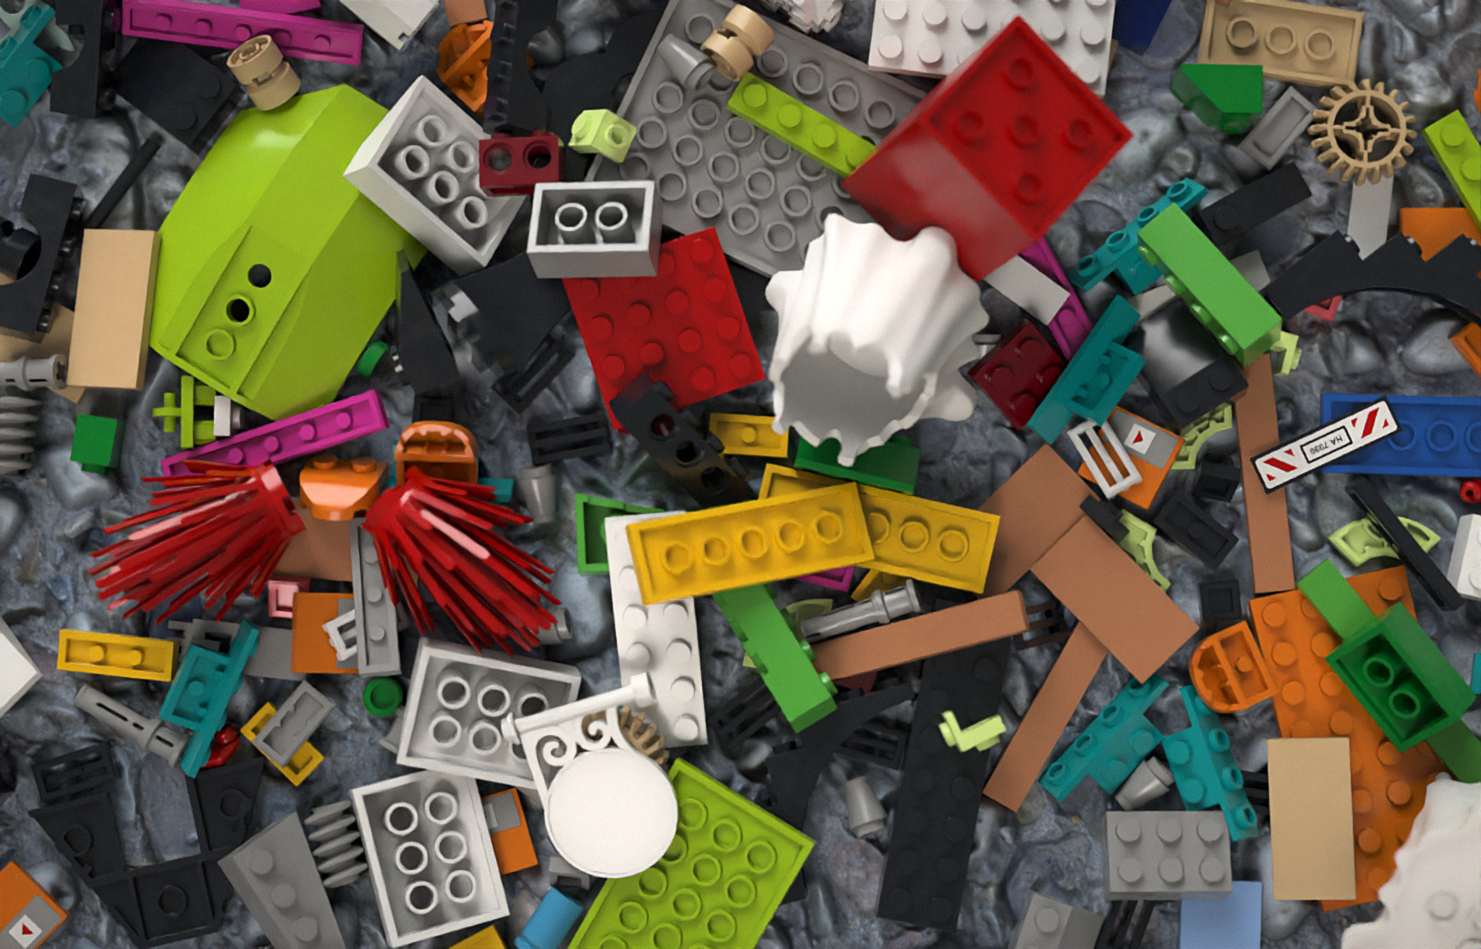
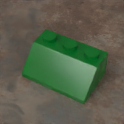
(883, 466)
(1401, 678)

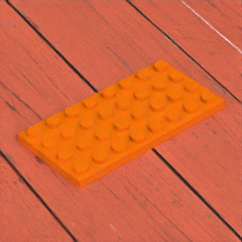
(1315, 702)

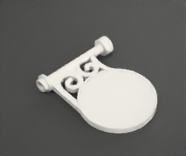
(610, 804)

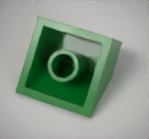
(1221, 94)

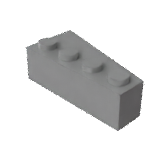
(283, 887)

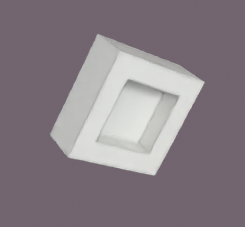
(227, 417)

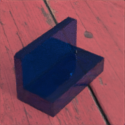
(1137, 22)

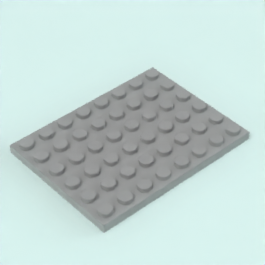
(732, 173)

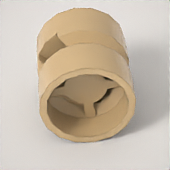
(741, 39)
(262, 69)

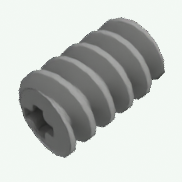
(13, 430)
(336, 844)

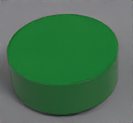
(373, 359)
(383, 696)

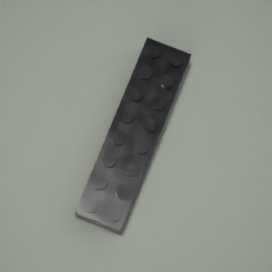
(939, 787)

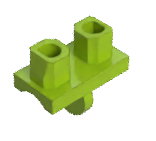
(192, 394)

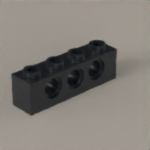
(645, 400)

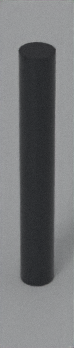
(120, 186)

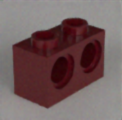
(520, 175)

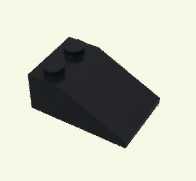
(176, 90)
(422, 348)
(1184, 368)

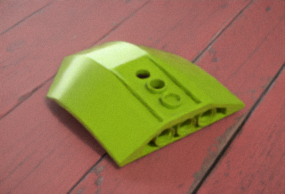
(281, 201)

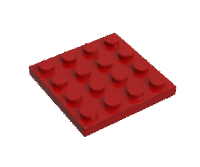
(670, 325)

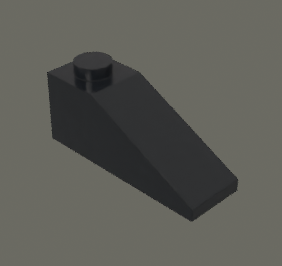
(1252, 205)

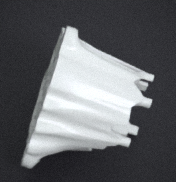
(872, 336)
(1437, 879)

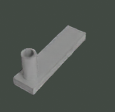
(374, 611)

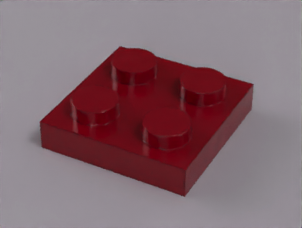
(1018, 373)

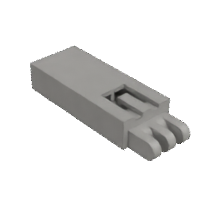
(270, 659)

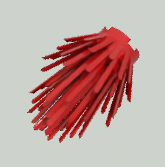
(228, 527)
(434, 530)

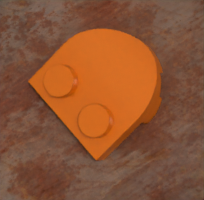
(465, 62)
(438, 450)
(341, 486)
(1230, 670)

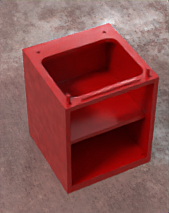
(991, 152)

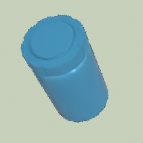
(550, 921)

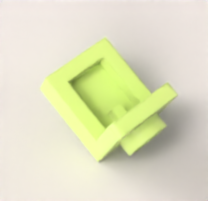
(602, 133)
(1288, 353)
(982, 734)

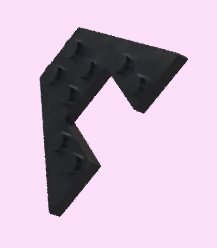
(170, 897)

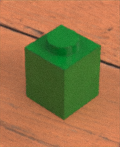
(97, 443)

